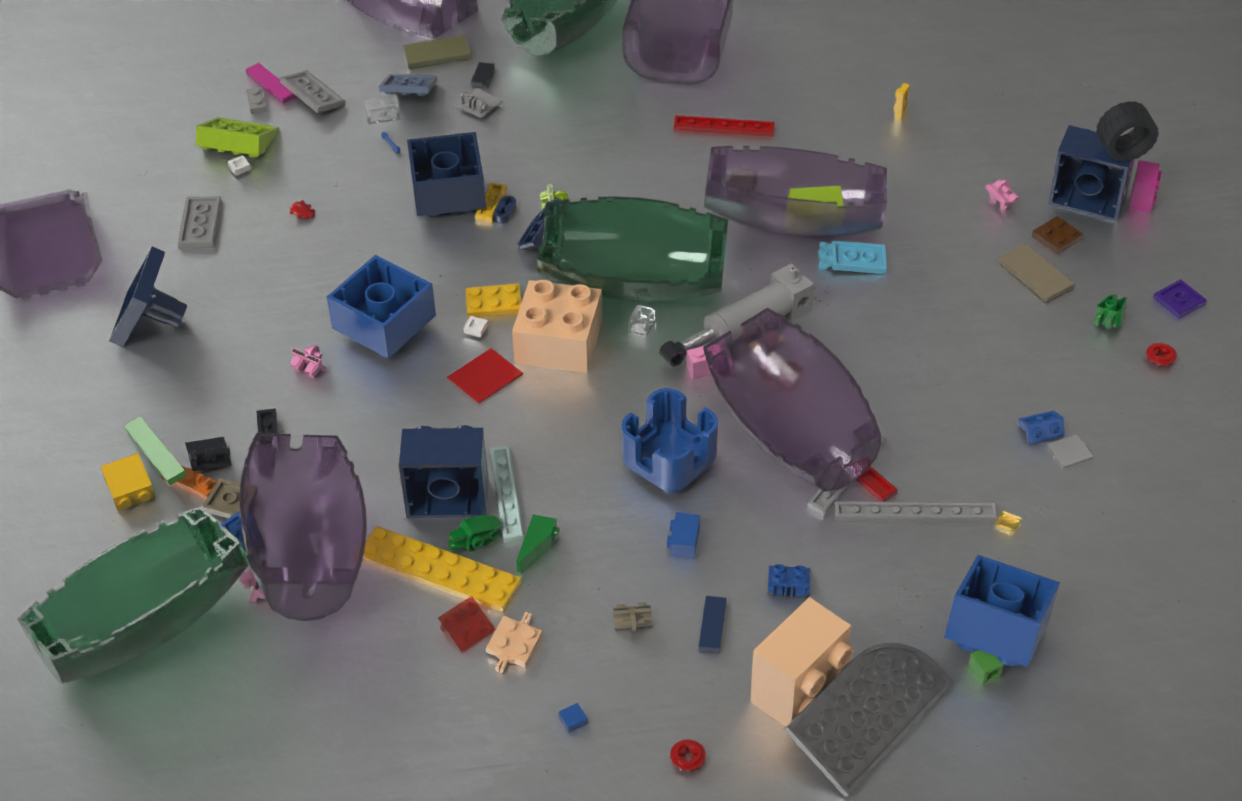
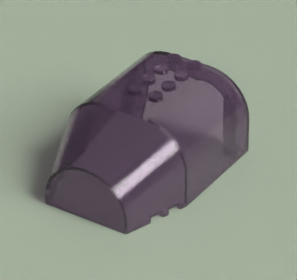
(676, 38)

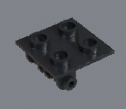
(208, 453)

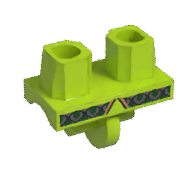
(550, 195)

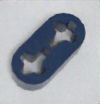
(501, 208)

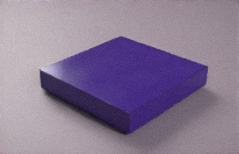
(1179, 299)

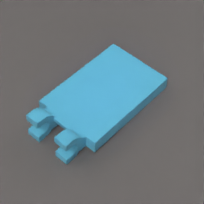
(853, 257)

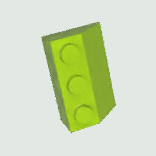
(822, 194)

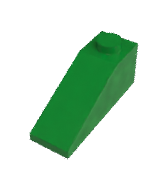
(537, 541)

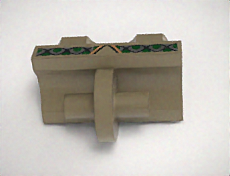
(632, 616)

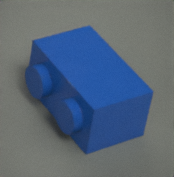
(684, 535)

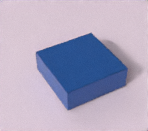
(573, 717)

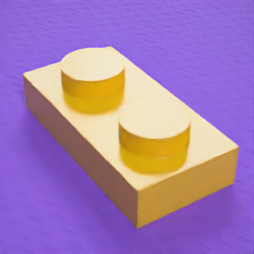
(902, 101)

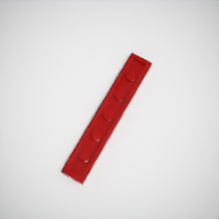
(724, 126)

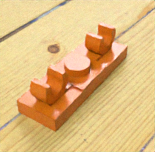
(196, 483)

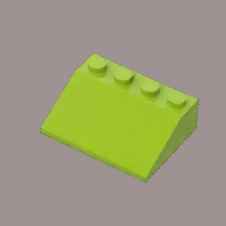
(235, 136)

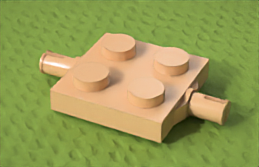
(513, 641)

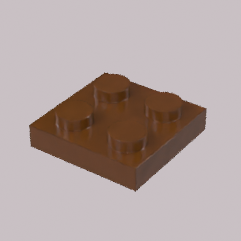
(1057, 235)

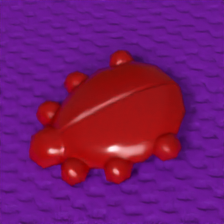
(302, 209)

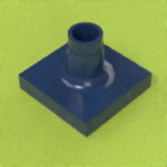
(146, 300)

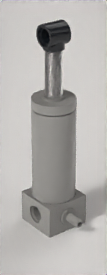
(787, 294)

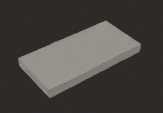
(312, 91)
(199, 222)

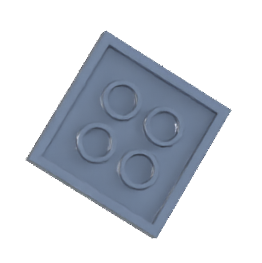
(407, 84)

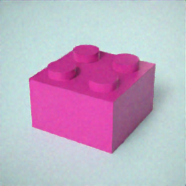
(1145, 186)

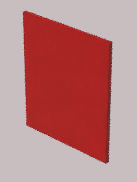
(485, 375)

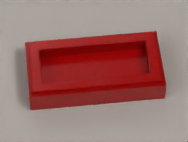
(877, 485)

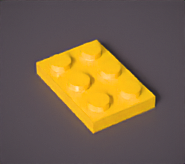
(493, 300)

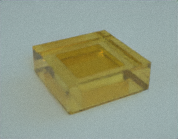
(1007, 523)

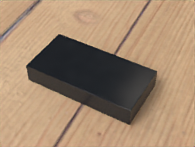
(482, 74)

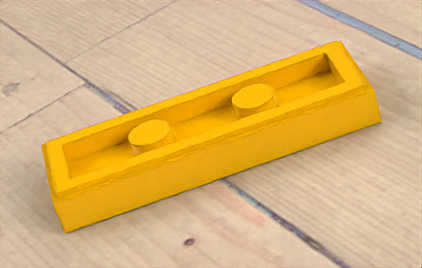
(493, 195)

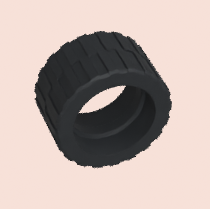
(1134, 143)

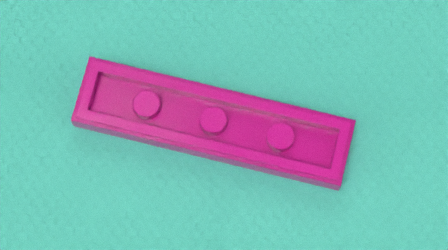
(269, 82)

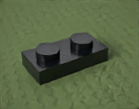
(267, 421)

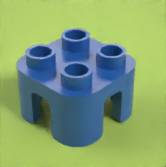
(669, 446)

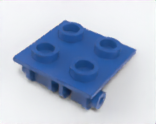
(789, 577)

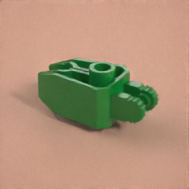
(1111, 311)
(475, 533)

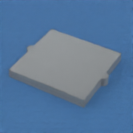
(1070, 451)

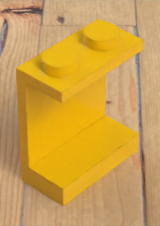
(128, 482)

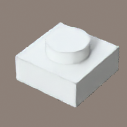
(239, 165)
(475, 326)

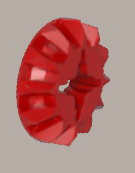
(1165, 350)
(696, 752)

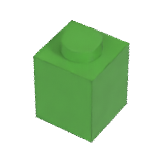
(985, 666)

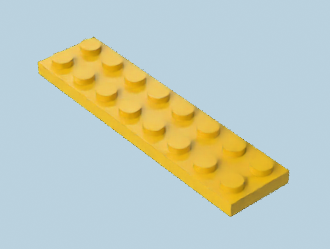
(440, 569)

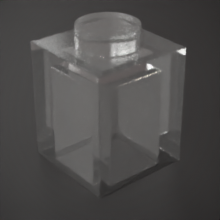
(642, 320)

